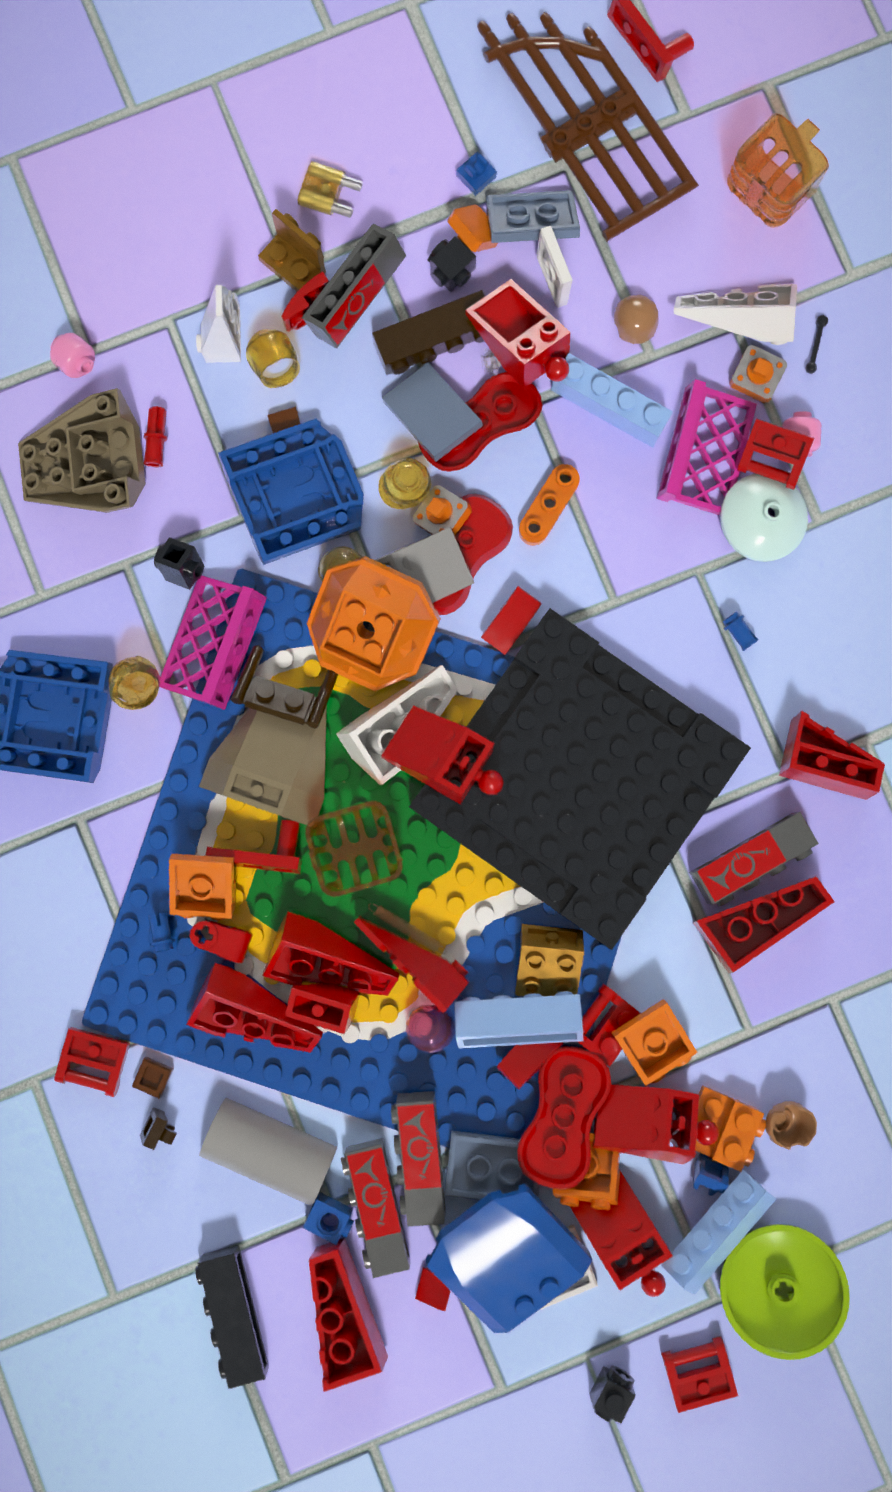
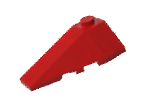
(316, 954)
(431, 972)
(242, 1007)

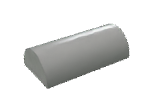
(268, 1151)

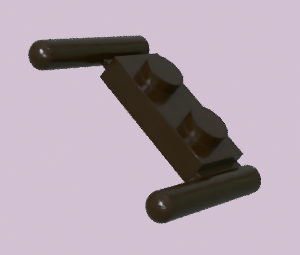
(279, 698)

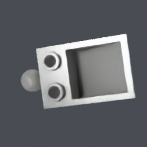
(434, 562)

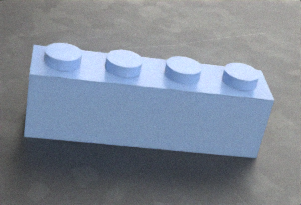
(613, 401)
(518, 1020)
(718, 1232)

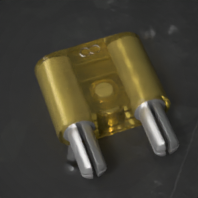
(323, 187)

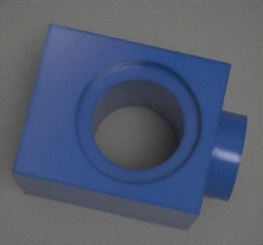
(315, 1224)

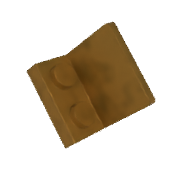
(292, 253)
(549, 960)

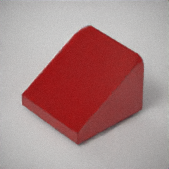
(432, 1290)

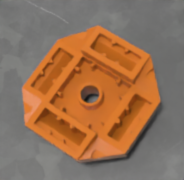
(391, 603)

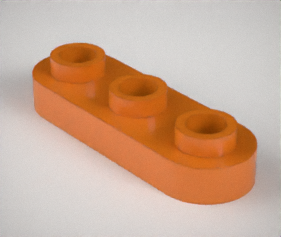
(544, 516)

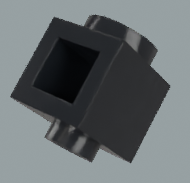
(451, 264)
(179, 563)
(612, 1394)

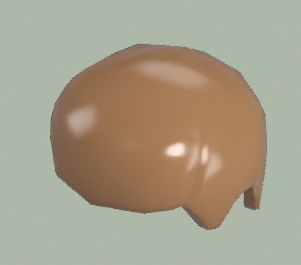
(636, 319)
(790, 1125)

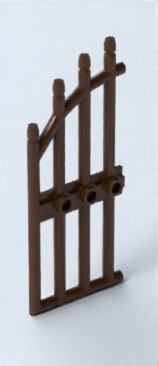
(592, 123)

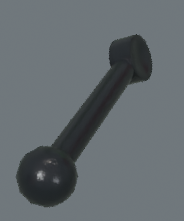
(821, 323)

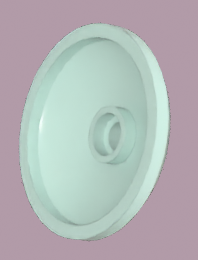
(751, 528)

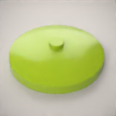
(785, 1292)

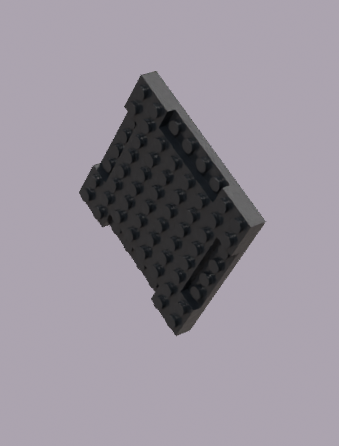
(594, 775)

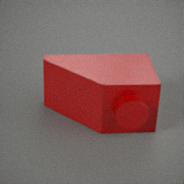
(323, 1005)

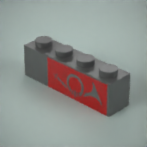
(354, 285)
(754, 858)
(420, 1158)
(377, 1208)

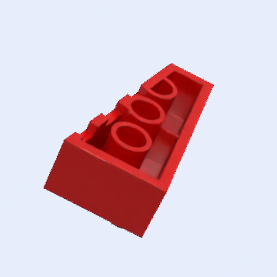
(755, 926)
(344, 1320)

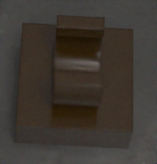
(157, 1129)

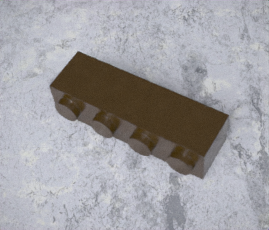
(426, 335)

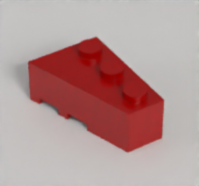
(827, 761)

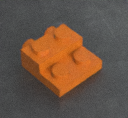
(202, 886)
(655, 1043)
(737, 1128)
(600, 1183)

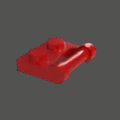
(778, 444)
(602, 1040)
(95, 1052)
(700, 1385)

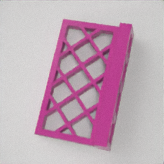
(686, 436)
(230, 647)

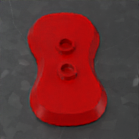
(503, 409)
(480, 539)
(557, 1141)

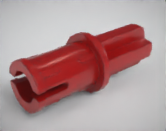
(155, 437)

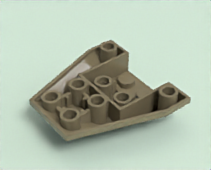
(85, 457)
(271, 766)

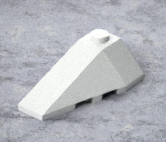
(757, 315)
(221, 328)
(372, 731)

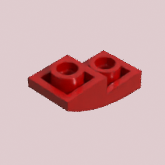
(302, 301)
(511, 620)
(525, 1061)

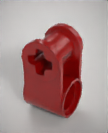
(226, 943)

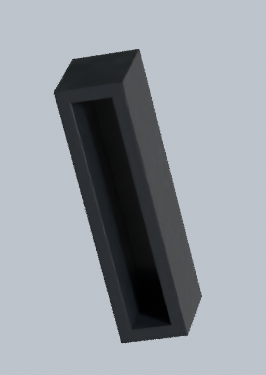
(232, 1317)

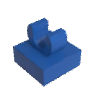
(476, 173)
(711, 1175)

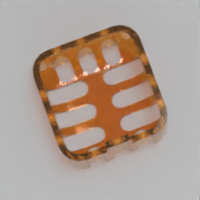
(766, 183)
(349, 851)

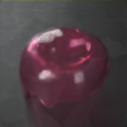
(430, 1029)

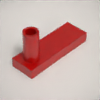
(645, 42)
(282, 862)

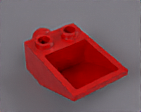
(521, 334)
(437, 753)
(641, 1123)
(621, 1233)

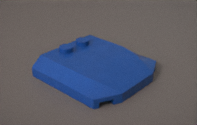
(283, 488)
(53, 715)
(507, 1258)

